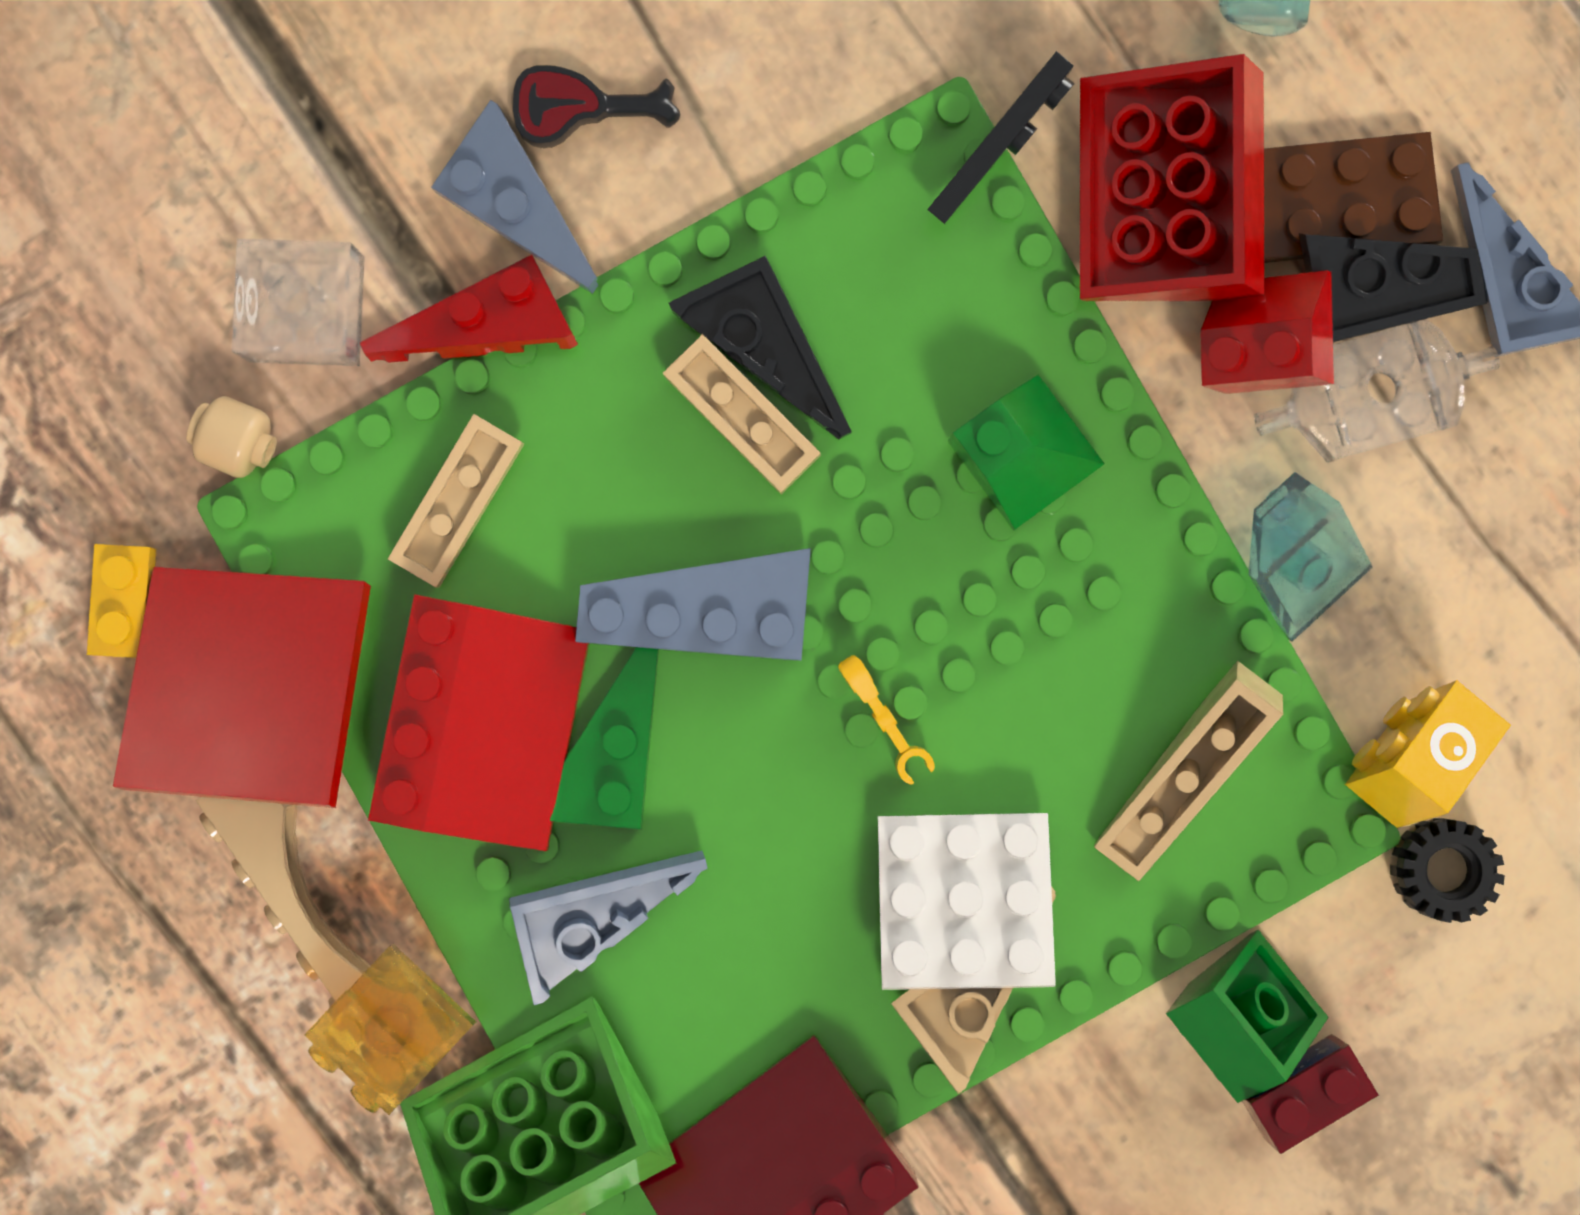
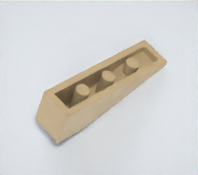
(1191, 769)

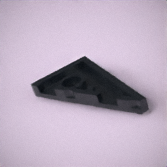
(1010, 133)
(756, 327)

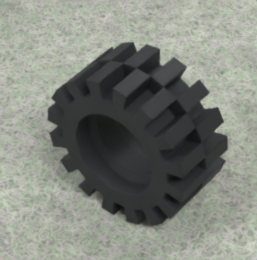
(1480, 874)

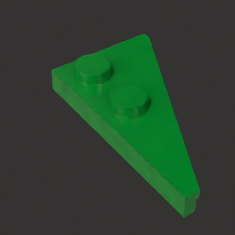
(609, 763)

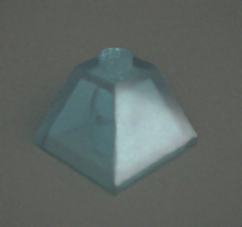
(1303, 553)

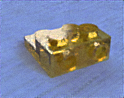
(388, 1031)

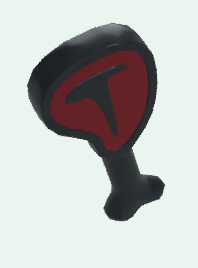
(557, 101)

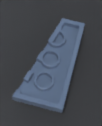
(714, 608)

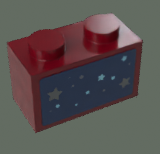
(1317, 1093)

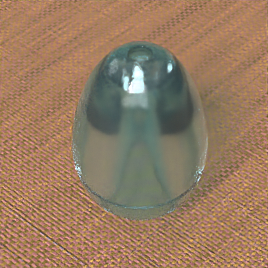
(1266, 16)

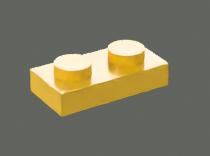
(118, 598)

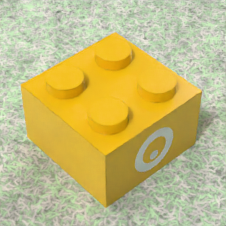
(1426, 754)

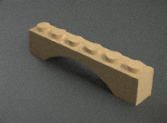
(267, 857)

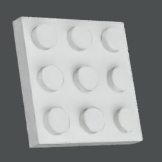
(965, 901)

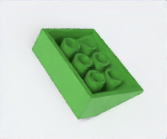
(538, 1124)

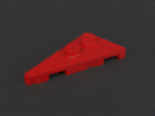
(489, 316)

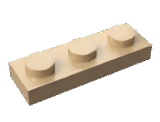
(741, 414)
(456, 501)

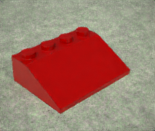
(1173, 182)
(479, 724)

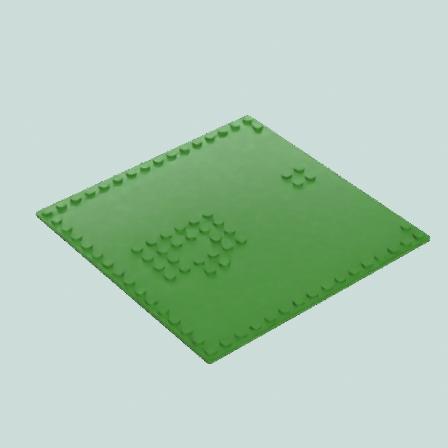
(1020, 658)

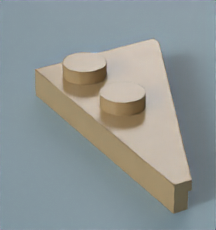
(953, 1024)

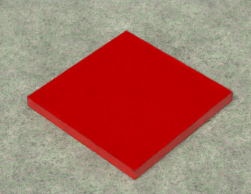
(243, 686)

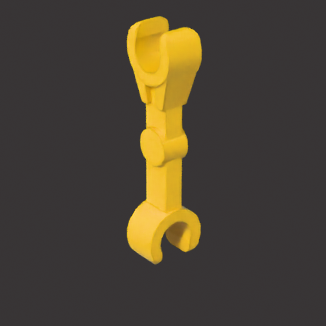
(862, 684)

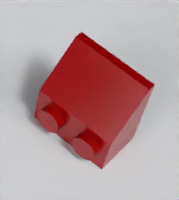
(1271, 338)

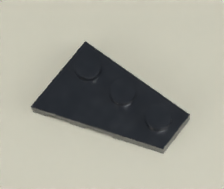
(1392, 281)

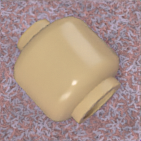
(231, 437)

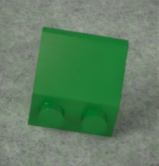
(1248, 1018)

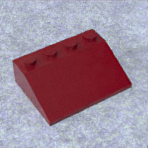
(785, 1147)

